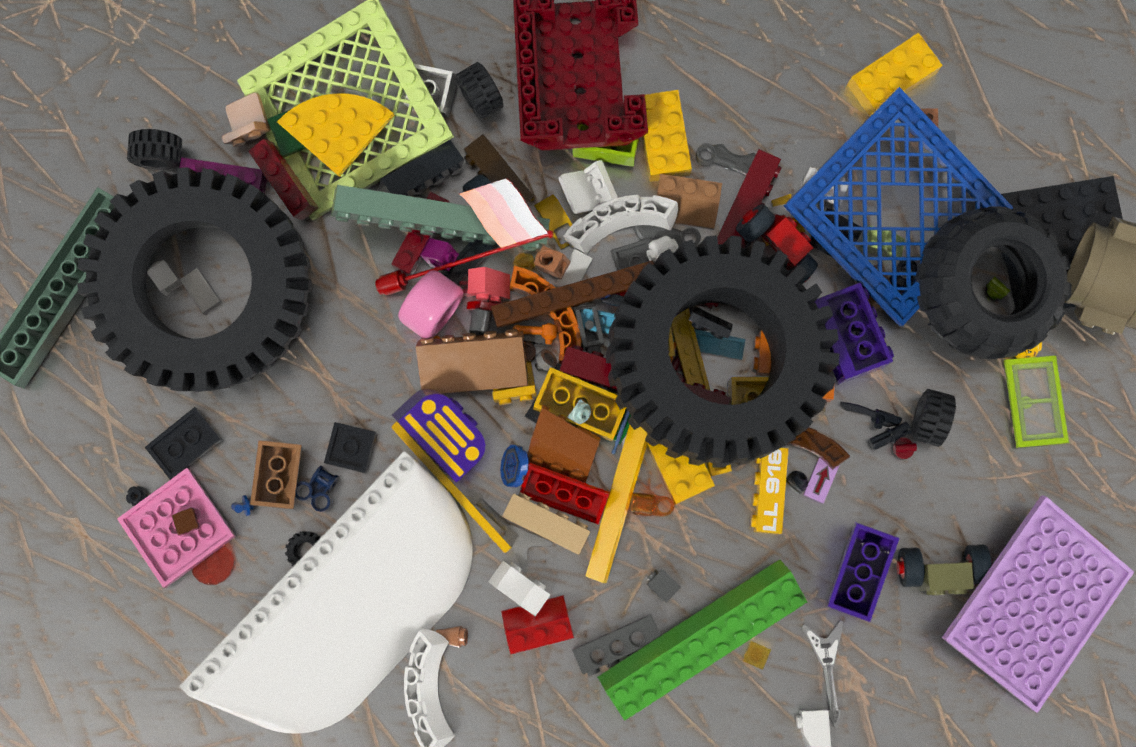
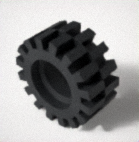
(296, 541)

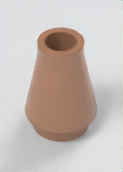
(456, 635)

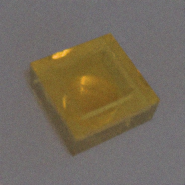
(756, 655)

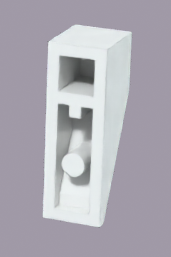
(814, 726)

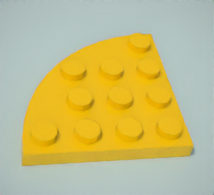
(336, 127)

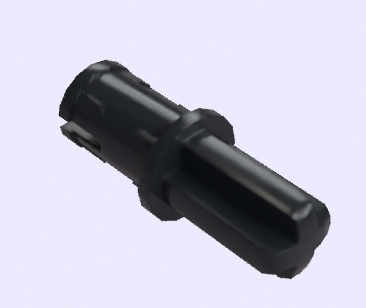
(890, 435)

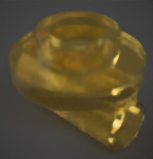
(524, 260)

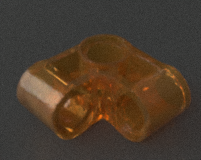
(648, 505)

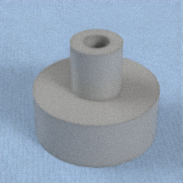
(545, 360)

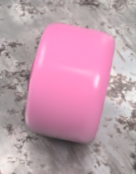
(430, 304)

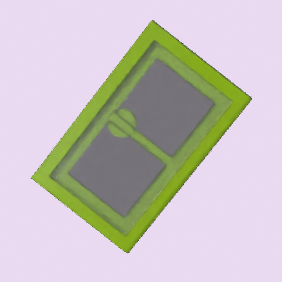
(1036, 401)

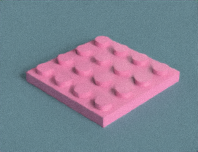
(155, 535)

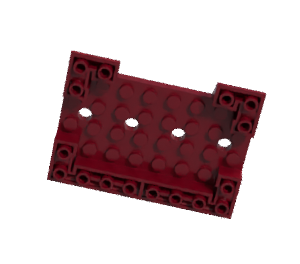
(551, 74)

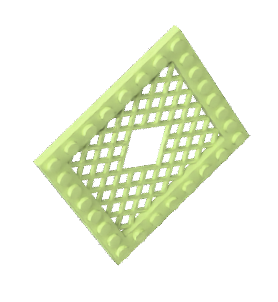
(319, 43)

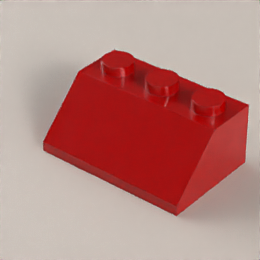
(529, 631)

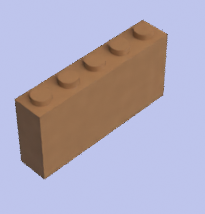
(473, 362)

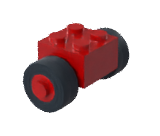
(780, 235)

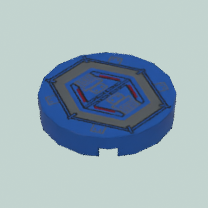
(514, 465)

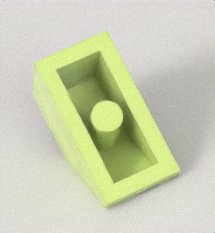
(886, 237)

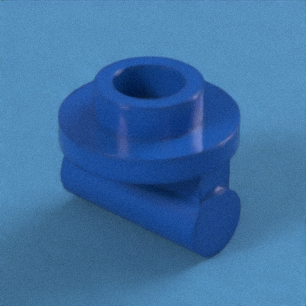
(244, 505)

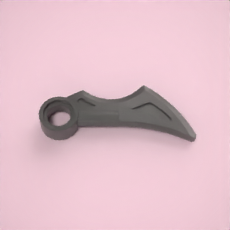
(724, 157)
(656, 232)

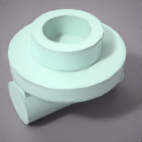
(580, 412)

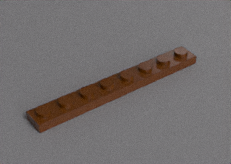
(566, 296)

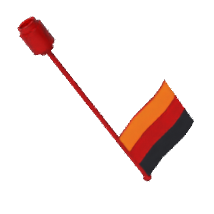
(503, 217)

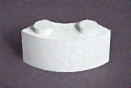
(519, 588)

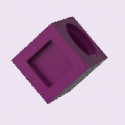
(439, 253)

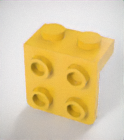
(506, 395)

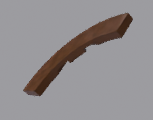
(821, 446)

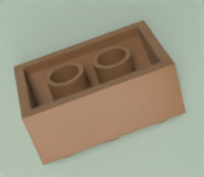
(696, 199)
(276, 475)

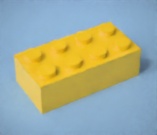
(902, 67)
(666, 138)
(564, 391)
(679, 477)

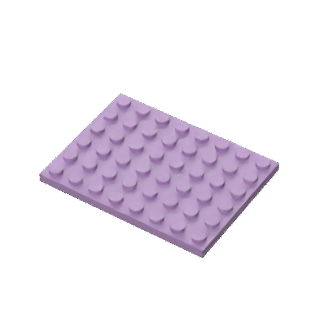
(1038, 604)

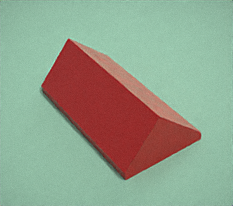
(564, 493)

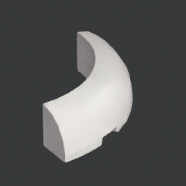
(619, 214)
(422, 689)

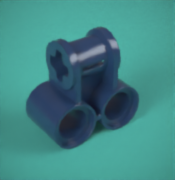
(319, 488)

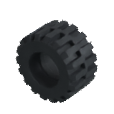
(479, 90)
(154, 149)
(933, 417)

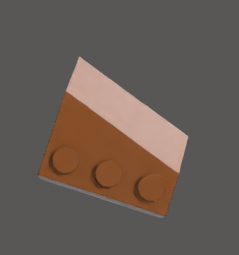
(562, 446)

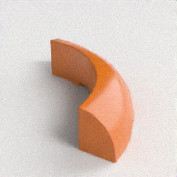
(530, 283)

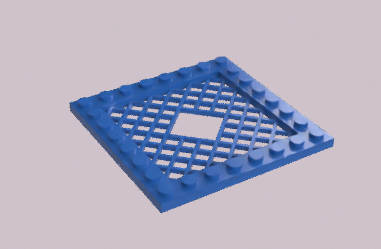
(928, 135)

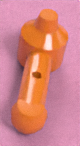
(547, 331)

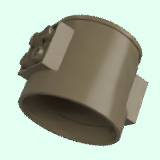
(1105, 277)

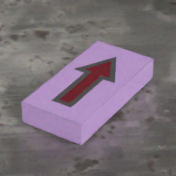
(820, 481)

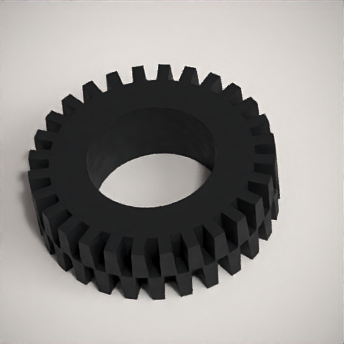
(120, 266)
(781, 310)

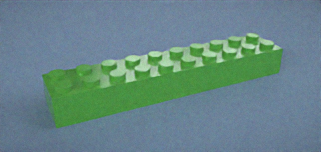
(702, 639)

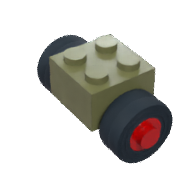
(942, 577)

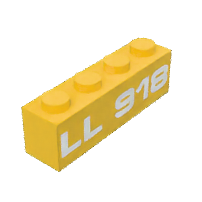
(770, 492)

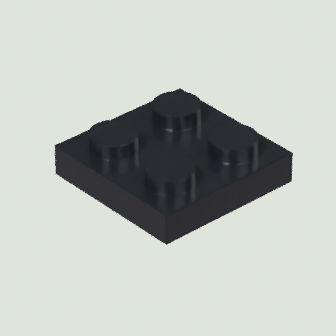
(350, 447)

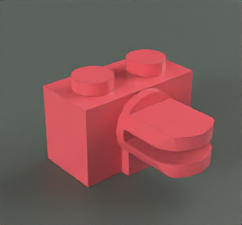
(487, 284)

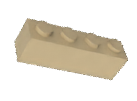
(545, 523)

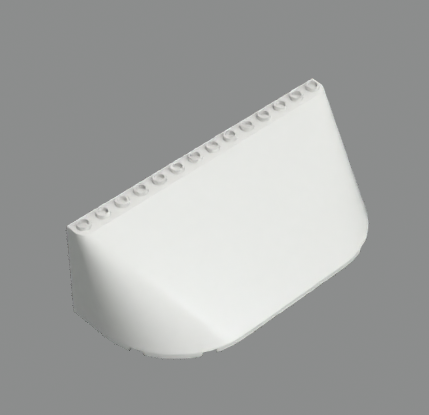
(344, 608)

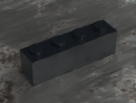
(423, 171)

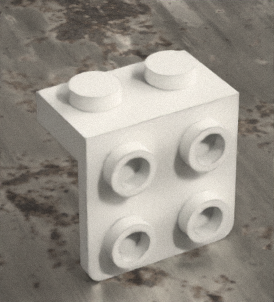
(587, 187)

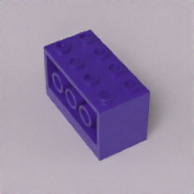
(867, 338)

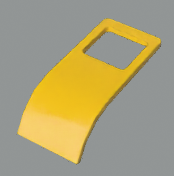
(552, 209)

